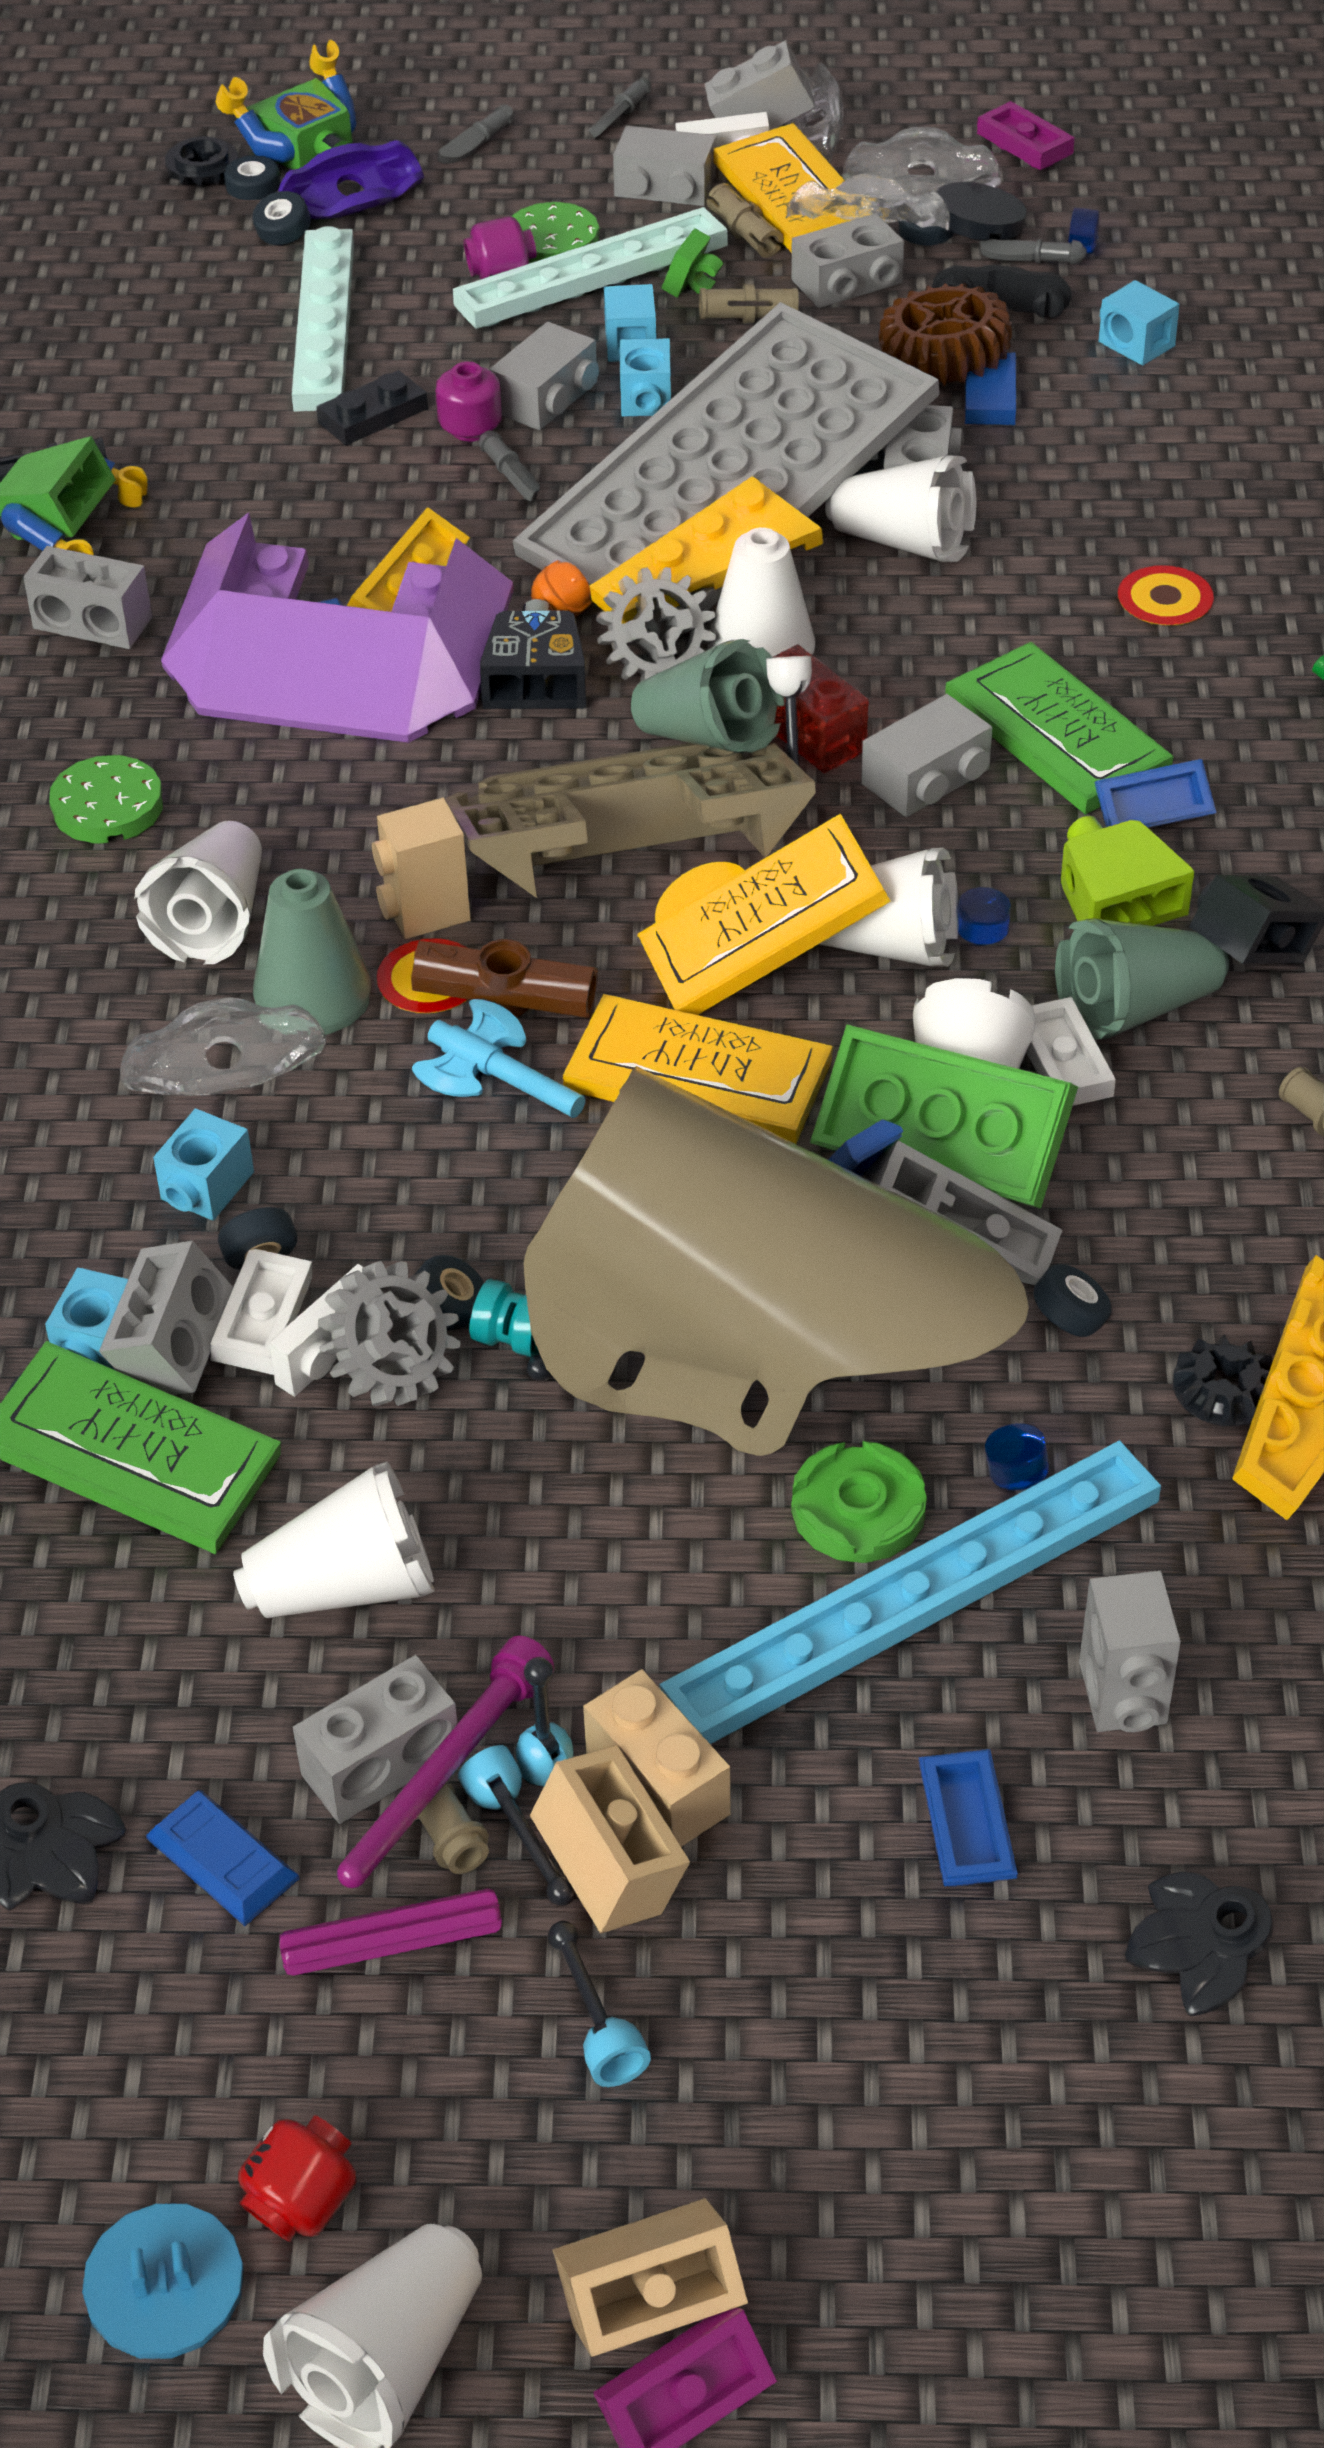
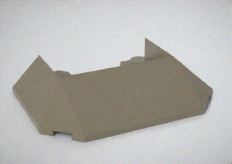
(630, 805)

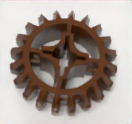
(947, 331)

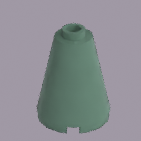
(712, 700)
(310, 953)
(1134, 972)

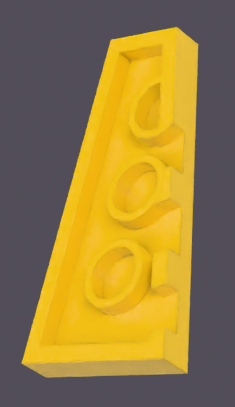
(706, 542)
(1287, 1431)

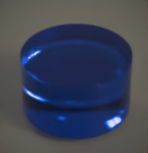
(1085, 228)
(983, 915)
(1017, 1456)

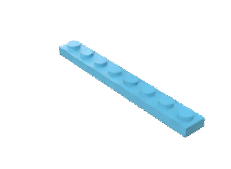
(911, 1592)

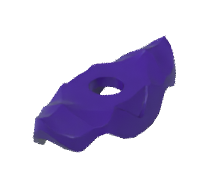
(381, 170)

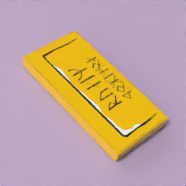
(771, 169)
(763, 917)
(734, 1066)

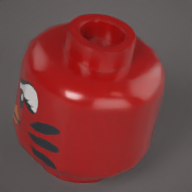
(297, 2177)

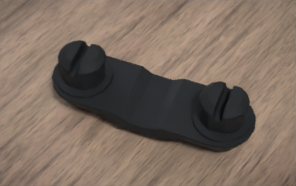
(1020, 289)

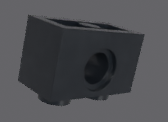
(1258, 919)

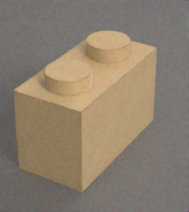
(422, 868)
(665, 1751)
(609, 1838)
(650, 2276)

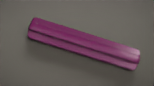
(390, 1931)

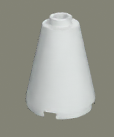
(909, 507)
(762, 596)
(202, 894)
(916, 919)
(974, 1021)
(339, 1553)
(375, 2337)

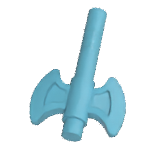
(480, 1051)

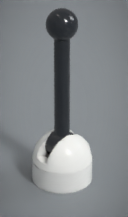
(790, 678)

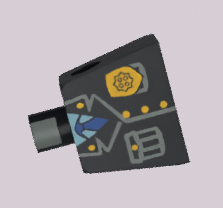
(533, 660)

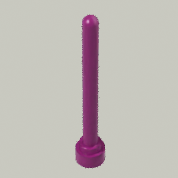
(506, 1686)

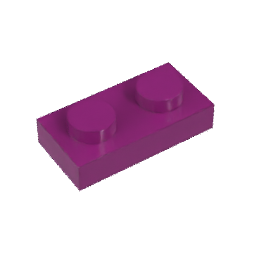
(1025, 135)
(686, 2384)

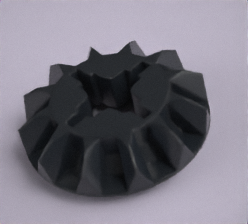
(200, 160)
(1220, 1400)

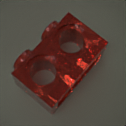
(829, 717)

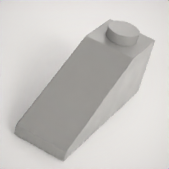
(1012, 1231)

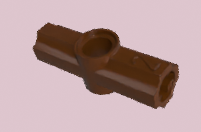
(505, 976)

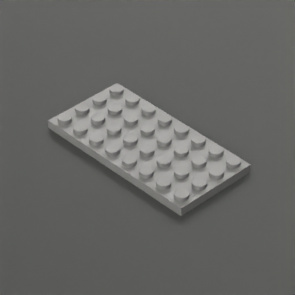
(779, 405)

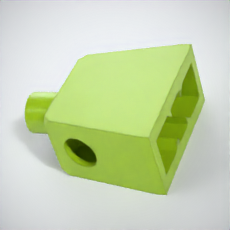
(1123, 874)

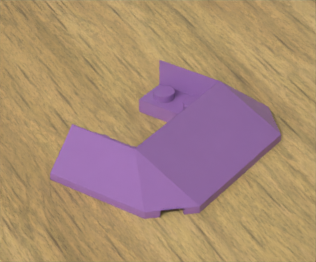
(371, 673)

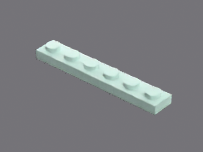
(583, 269)
(323, 317)

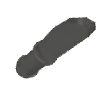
(624, 105)
(477, 135)
(1030, 250)
(508, 464)

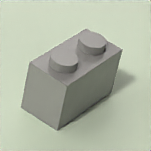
(764, 83)
(664, 165)
(546, 374)
(926, 755)

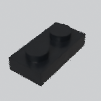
(372, 407)

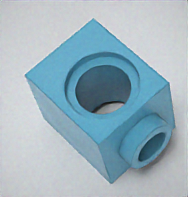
(628, 315)
(1138, 322)
(644, 376)
(203, 1164)
(85, 1313)

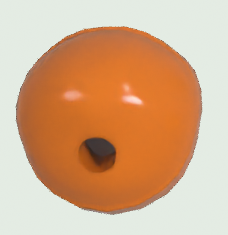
(562, 587)

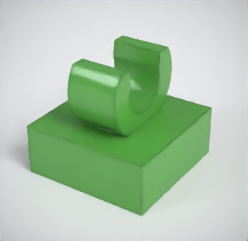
(689, 263)

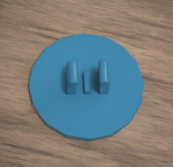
(163, 2281)

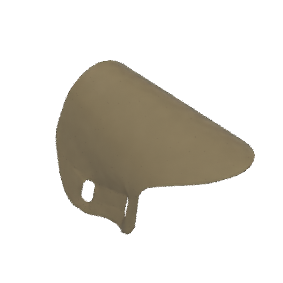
(745, 1266)

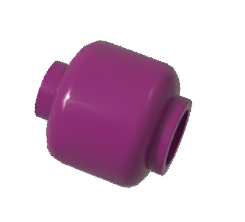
(498, 247)
(468, 401)

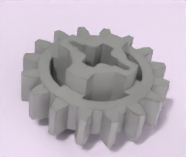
(652, 605)
(361, 1336)

